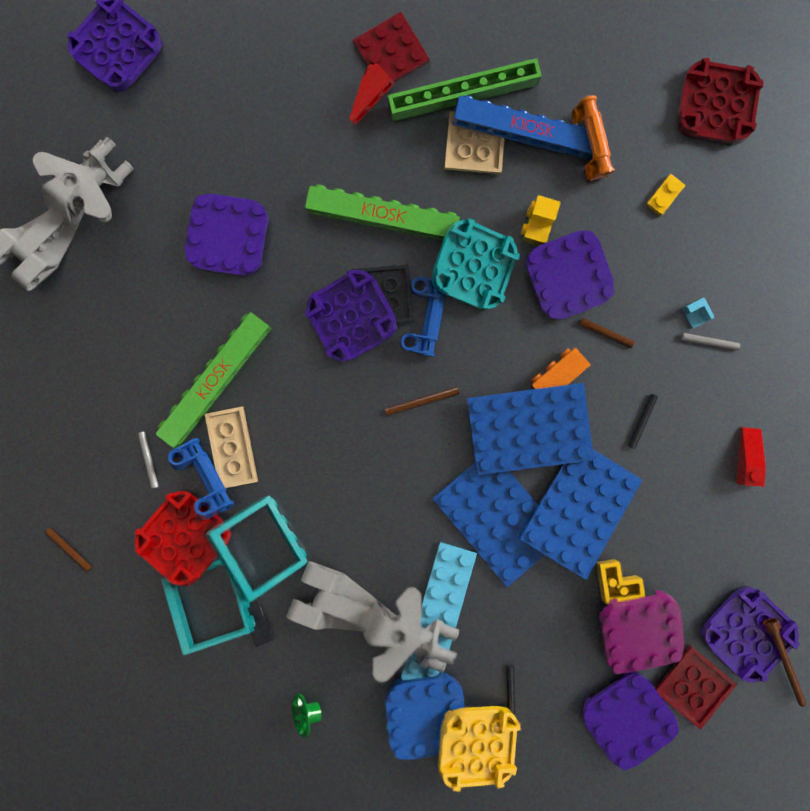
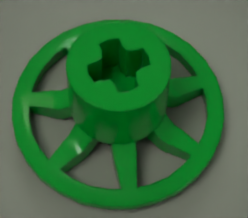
(308, 714)

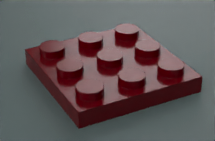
(392, 47)
(695, 687)

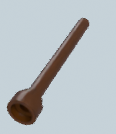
(773, 627)

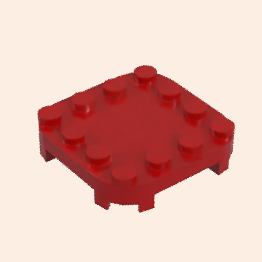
(177, 540)

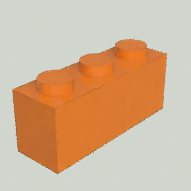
(563, 371)

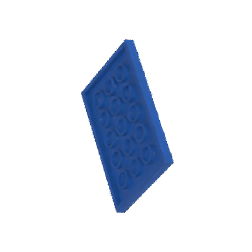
(530, 429)
(580, 512)
(492, 515)

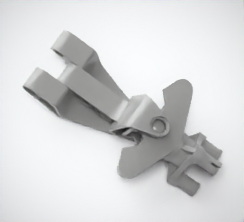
(67, 196)
(347, 606)

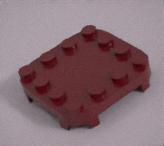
(719, 102)

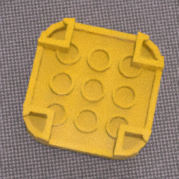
(477, 747)

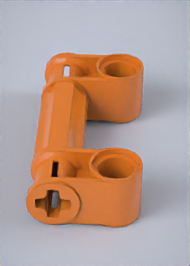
(588, 114)

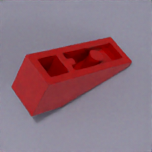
(371, 89)
(751, 458)

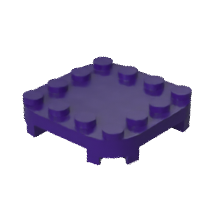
(114, 44)
(226, 234)
(570, 274)
(351, 315)
(739, 636)
(629, 720)

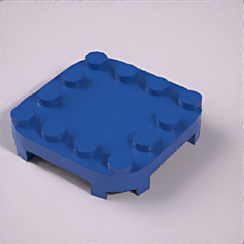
(417, 712)

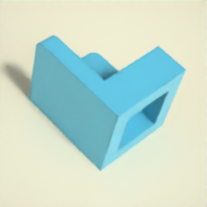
(698, 313)

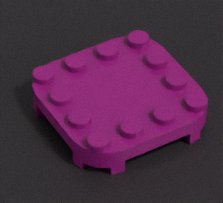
(642, 633)

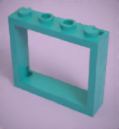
(231, 566)
(181, 624)

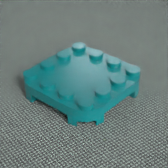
(474, 264)

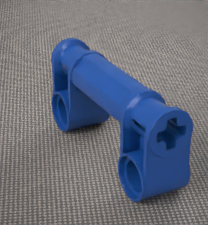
(431, 322)
(207, 474)

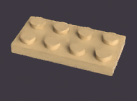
(231, 447)

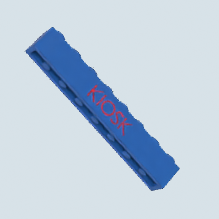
(522, 127)

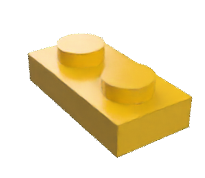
(665, 195)

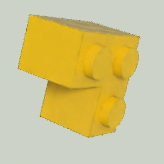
(541, 217)
(614, 586)

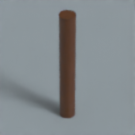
(606, 332)
(68, 550)

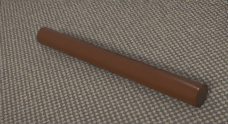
(421, 401)

